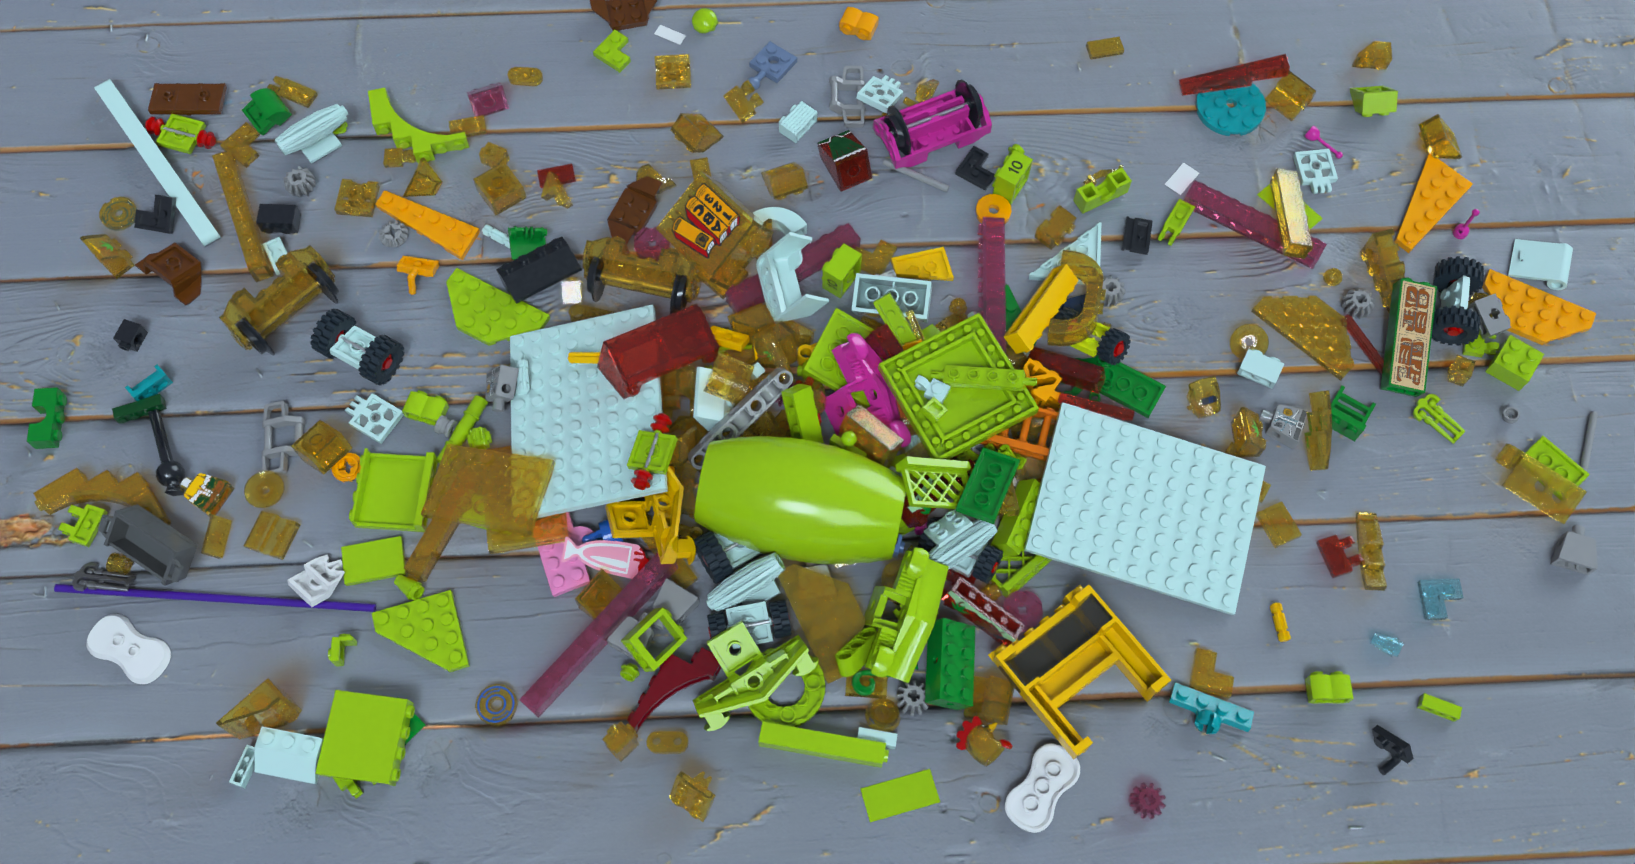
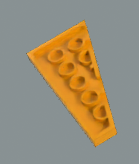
(1432, 198)

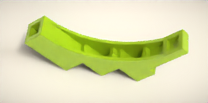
(424, 144)

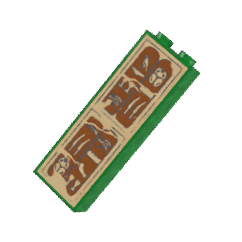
(1409, 337)

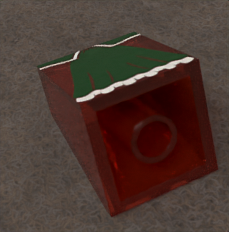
(845, 160)

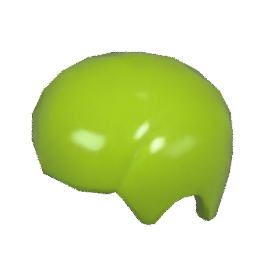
(704, 20)

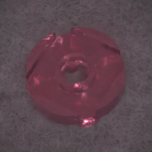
(647, 235)
(1028, 600)

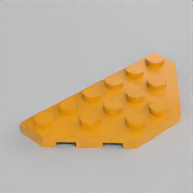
(1535, 312)

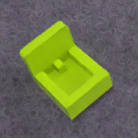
(336, 653)

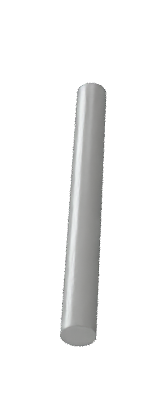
(916, 175)
(1589, 441)

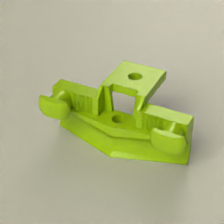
(902, 643)
(735, 690)

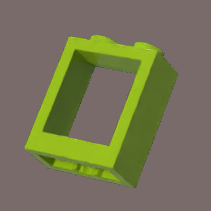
(638, 650)

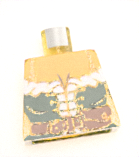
(207, 493)

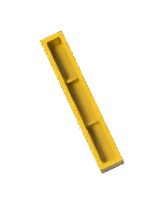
(1040, 309)

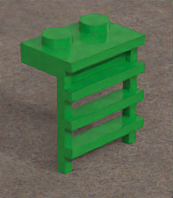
(1347, 421)

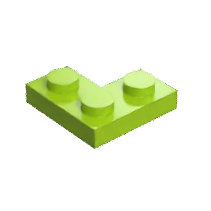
(610, 52)

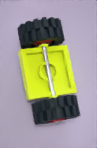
(1104, 342)

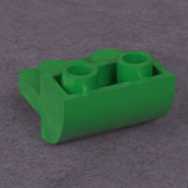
(266, 110)

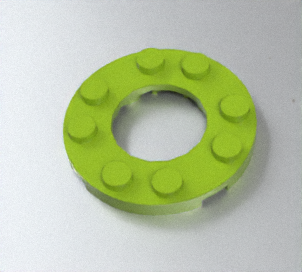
(800, 712)

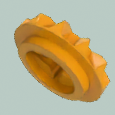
(341, 474)

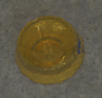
(883, 715)

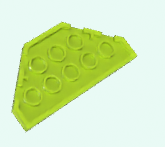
(489, 312)

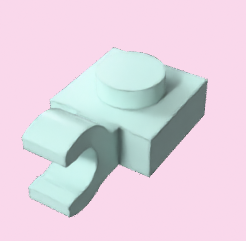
(934, 389)

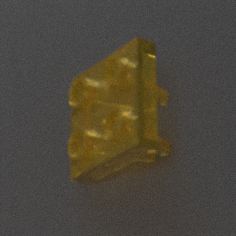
(693, 794)

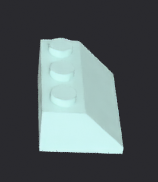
(707, 407)
(287, 755)

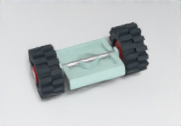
(983, 561)
(755, 620)

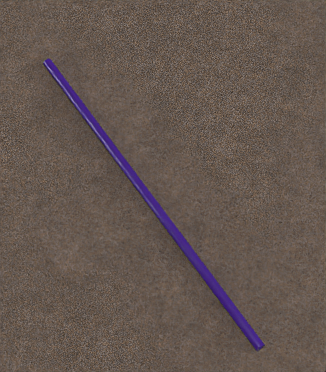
(221, 598)

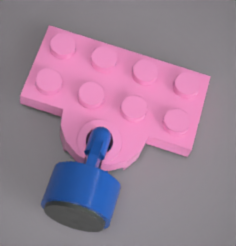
(572, 573)

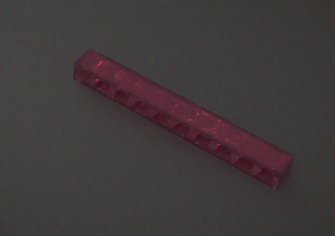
(992, 276)
(595, 636)

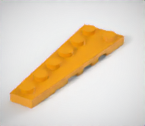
(441, 229)

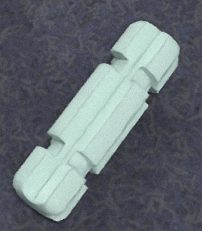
(496, 235)
(523, 377)

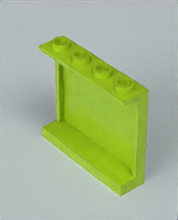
(392, 491)
(365, 737)

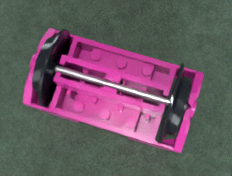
(933, 125)

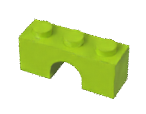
(1113, 186)

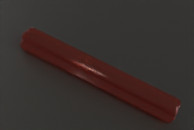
(1364, 344)
(1097, 407)

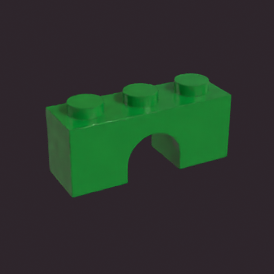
(48, 431)

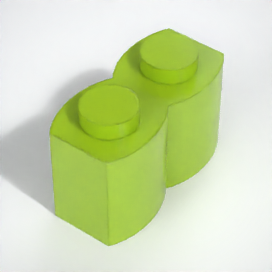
(424, 407)
(1328, 688)

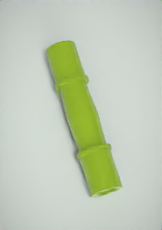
(470, 417)

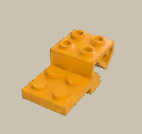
(1047, 384)

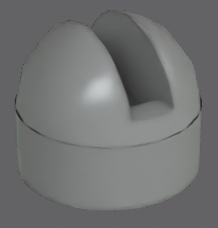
(1516, 414)

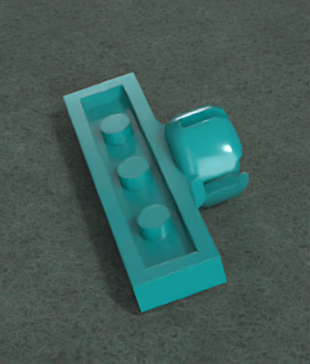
(1211, 710)

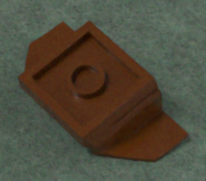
(623, 13)
(634, 208)
(177, 269)

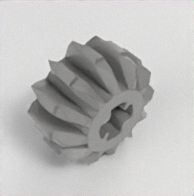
(299, 181)
(1114, 290)
(1358, 303)
(906, 701)

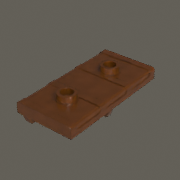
(187, 99)

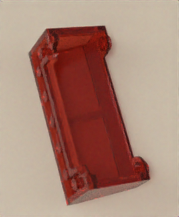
(657, 350)

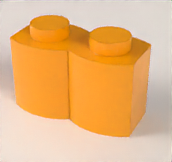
(858, 23)

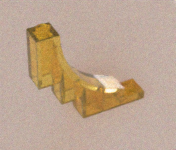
(76, 489)

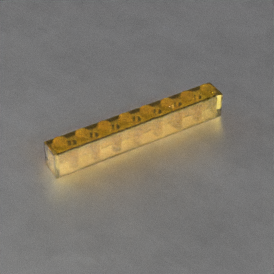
(242, 216)

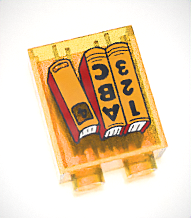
(715, 231)

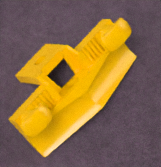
(664, 522)

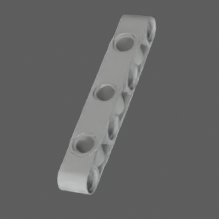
(742, 415)

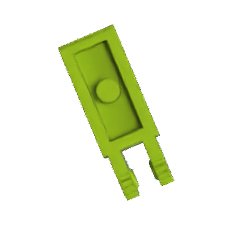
(1177, 220)

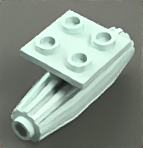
(314, 133)
(957, 538)
(749, 584)

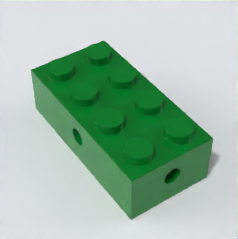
(950, 665)

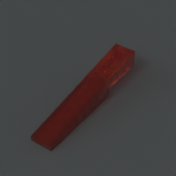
(1236, 76)

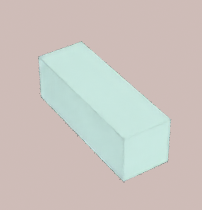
(757, 371)
(879, 736)
(244, 768)

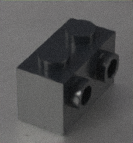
(278, 218)

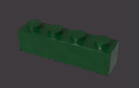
(138, 408)

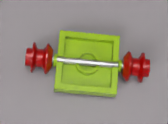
(180, 133)
(652, 452)

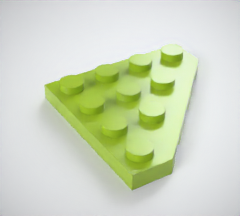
(427, 629)

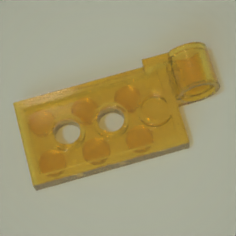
(1527, 472)

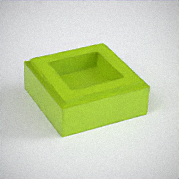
(933, 410)

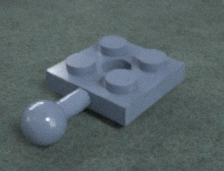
(774, 71)

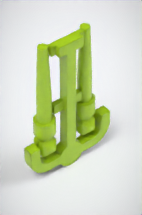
(1423, 404)

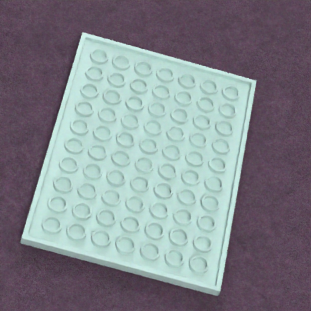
(579, 415)
(1146, 508)

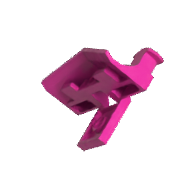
(861, 372)

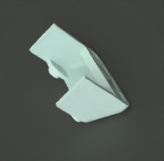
(779, 280)

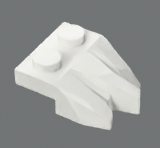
(317, 580)

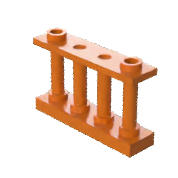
(1021, 445)

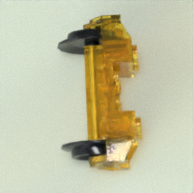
(611, 264)
(301, 281)

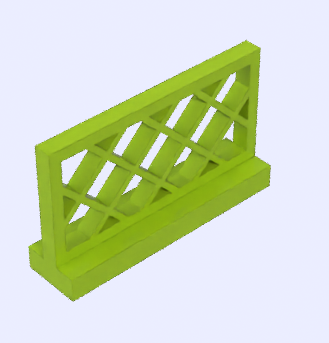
(934, 469)
(1022, 575)

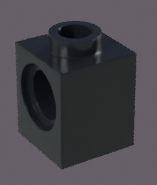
(130, 335)

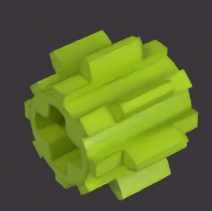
(479, 438)

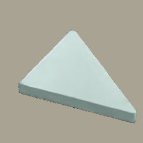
(1088, 244)

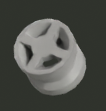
(445, 426)

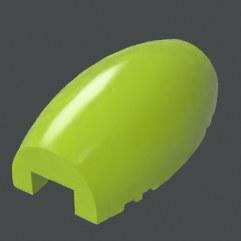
(800, 500)

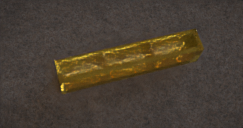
(1291, 214)

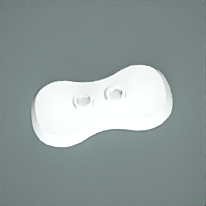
(118, 641)
(1034, 800)

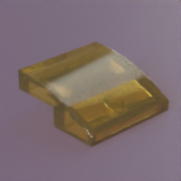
(272, 535)

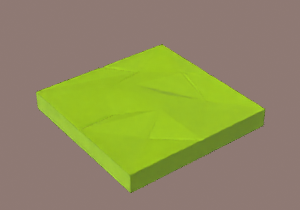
(971, 412)

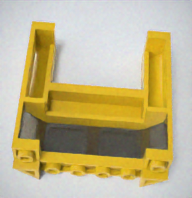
(1070, 654)

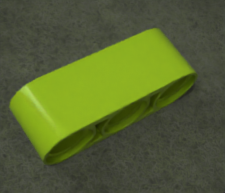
(855, 652)

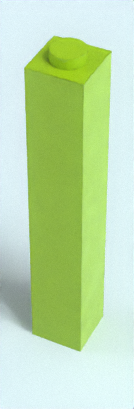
(823, 744)

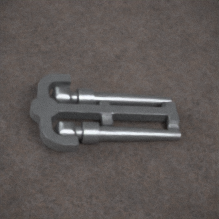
(101, 576)

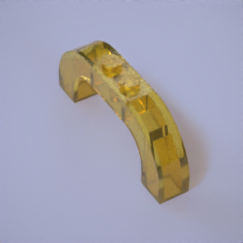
(1081, 327)

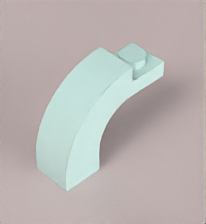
(783, 220)

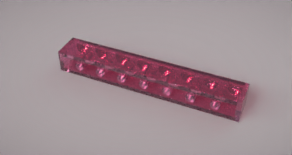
(1244, 220)
(814, 257)

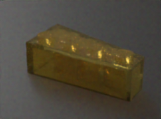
(1383, 263)

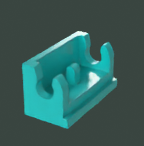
(151, 385)

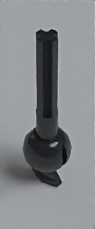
(169, 471)

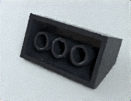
(538, 269)

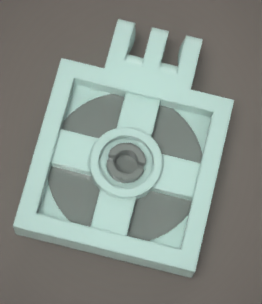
(880, 93)
(1316, 169)
(374, 417)

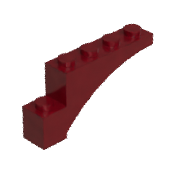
(673, 677)

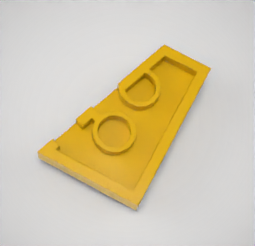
(923, 265)

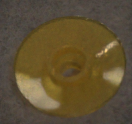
(1246, 331)
(258, 484)

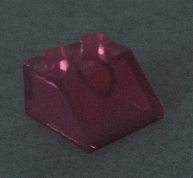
(488, 100)

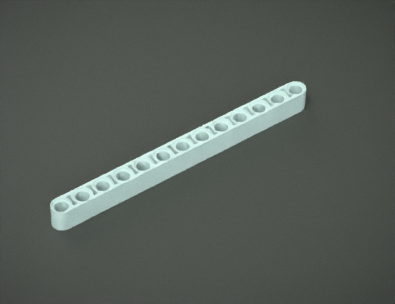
(157, 162)

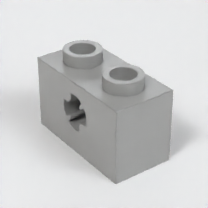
(1488, 325)

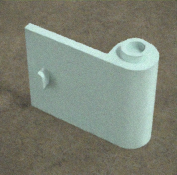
(1541, 262)

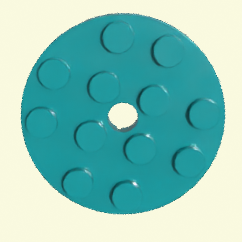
(1224, 120)

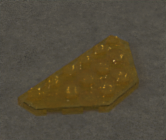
(1311, 328)
(825, 613)

